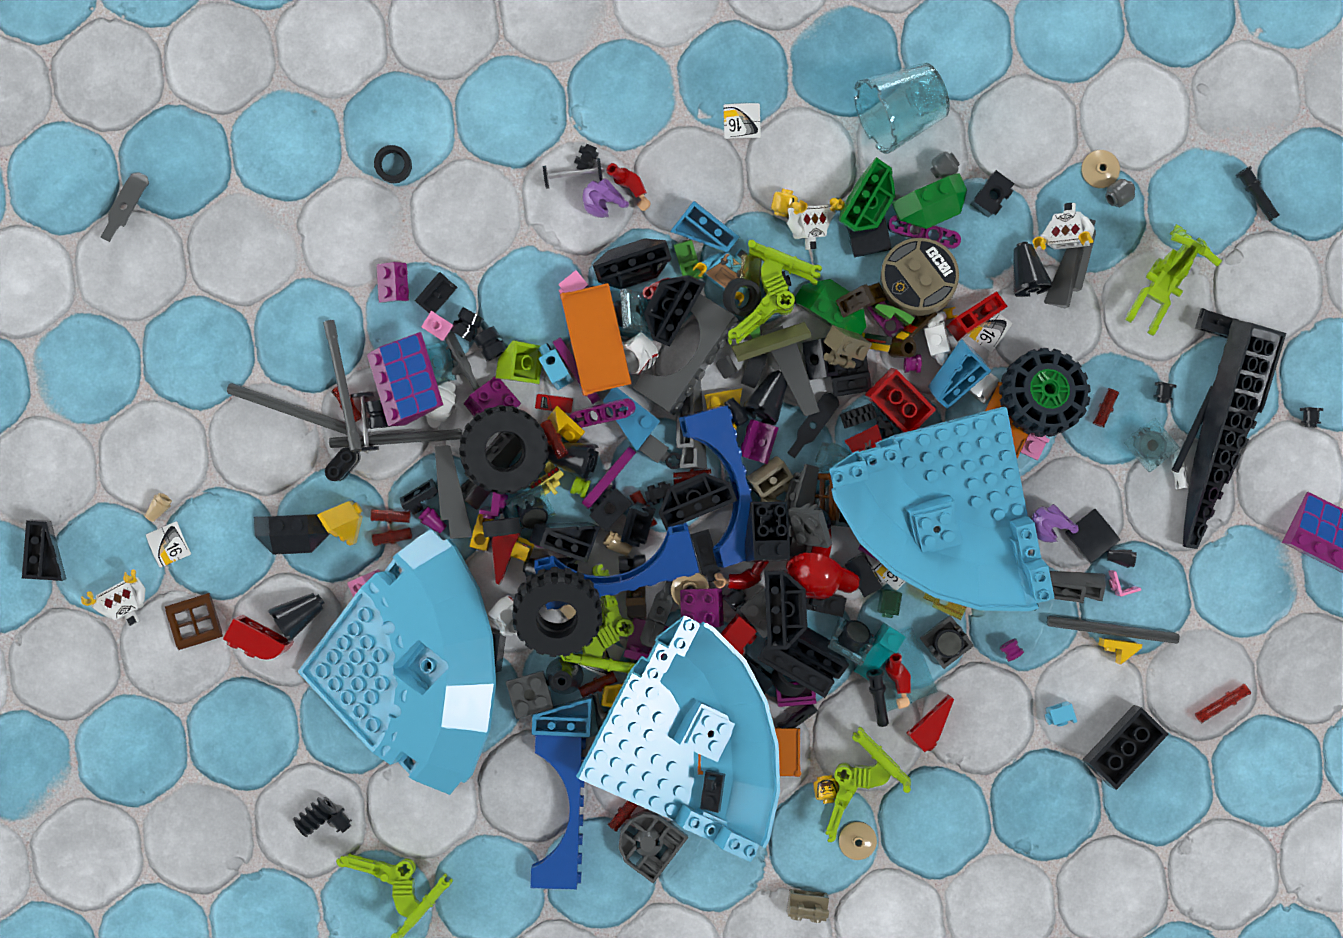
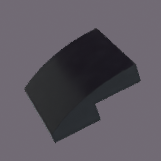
(870, 241)
(852, 379)
(1093, 536)

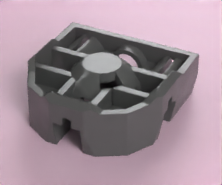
(649, 864)

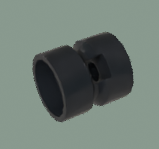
(466, 324)
(490, 343)
(376, 415)
(627, 563)

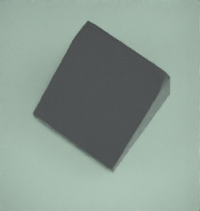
(726, 367)

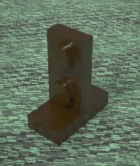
(860, 299)
(636, 603)

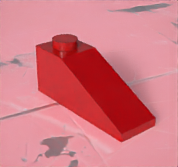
(976, 316)
(502, 550)
(929, 728)

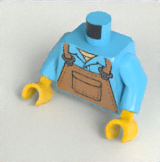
(722, 269)

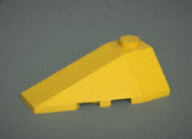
(343, 521)

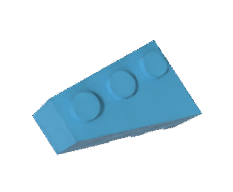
(705, 228)
(958, 374)
(636, 426)
(565, 719)

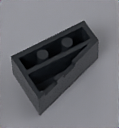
(566, 538)
(41, 552)

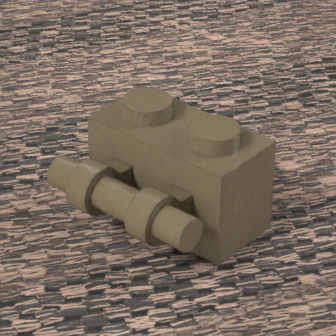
(846, 343)
(770, 479)
(807, 905)

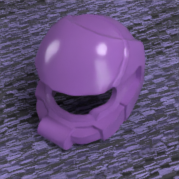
(598, 194)
(1048, 518)

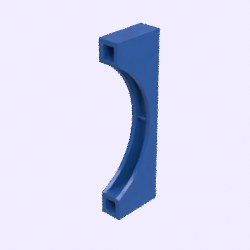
(716, 431)
(671, 561)
(560, 867)

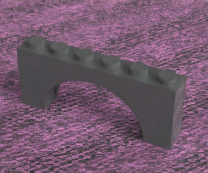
(673, 389)

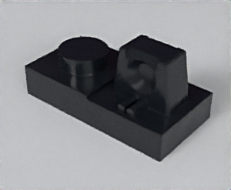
(413, 499)
(833, 605)
(712, 791)

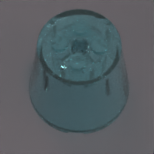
(901, 104)

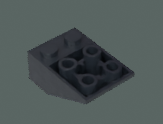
(767, 532)

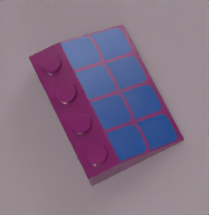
(405, 380)
(1318, 531)

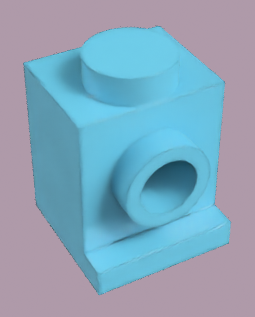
(1060, 714)

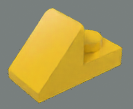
(565, 425)
(1124, 651)

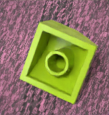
(520, 363)

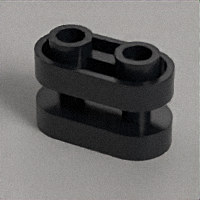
(342, 464)

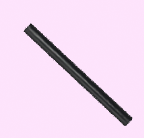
(1192, 433)

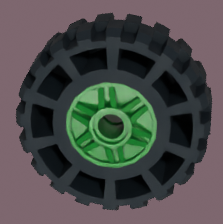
(1045, 392)

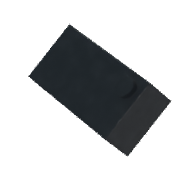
(1125, 747)

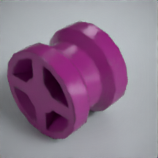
(913, 364)
(1011, 649)

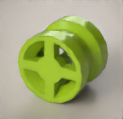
(580, 487)

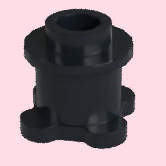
(1164, 392)
(1311, 416)
(735, 598)
(340, 821)

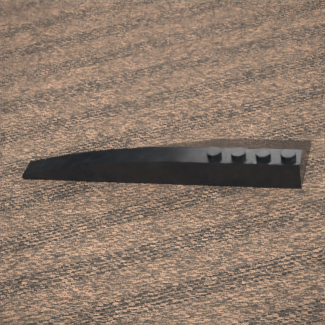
(1235, 401)

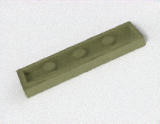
(771, 341)

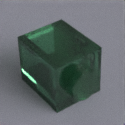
(889, 603)

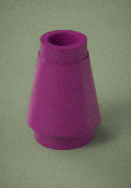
(432, 520)

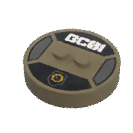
(919, 276)

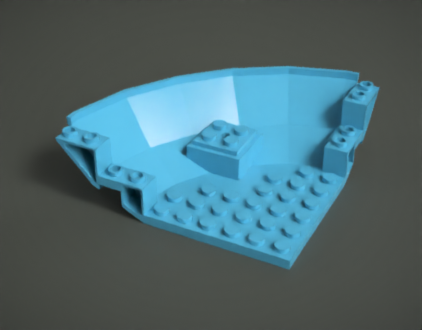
(967, 484)
(378, 674)
(662, 724)

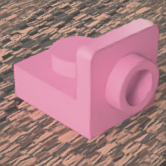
(1034, 446)

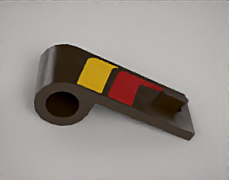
(902, 343)

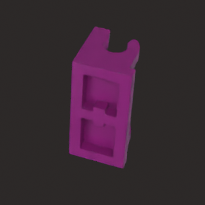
(805, 698)

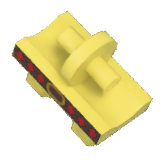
(550, 479)

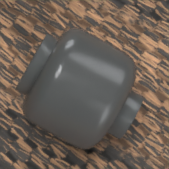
(944, 165)
(1120, 193)

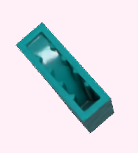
(886, 643)

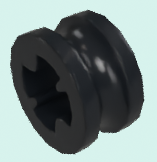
(678, 456)

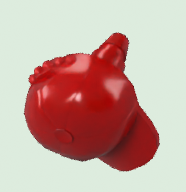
(821, 574)

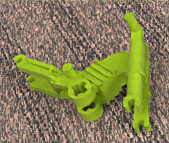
(1169, 273)
(774, 287)
(607, 635)
(863, 777)
(403, 887)

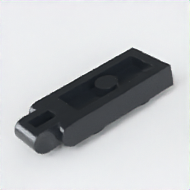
(704, 550)

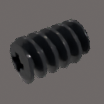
(315, 817)

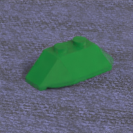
(869, 198)
(932, 202)
(821, 303)

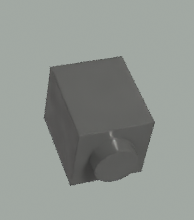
(655, 449)

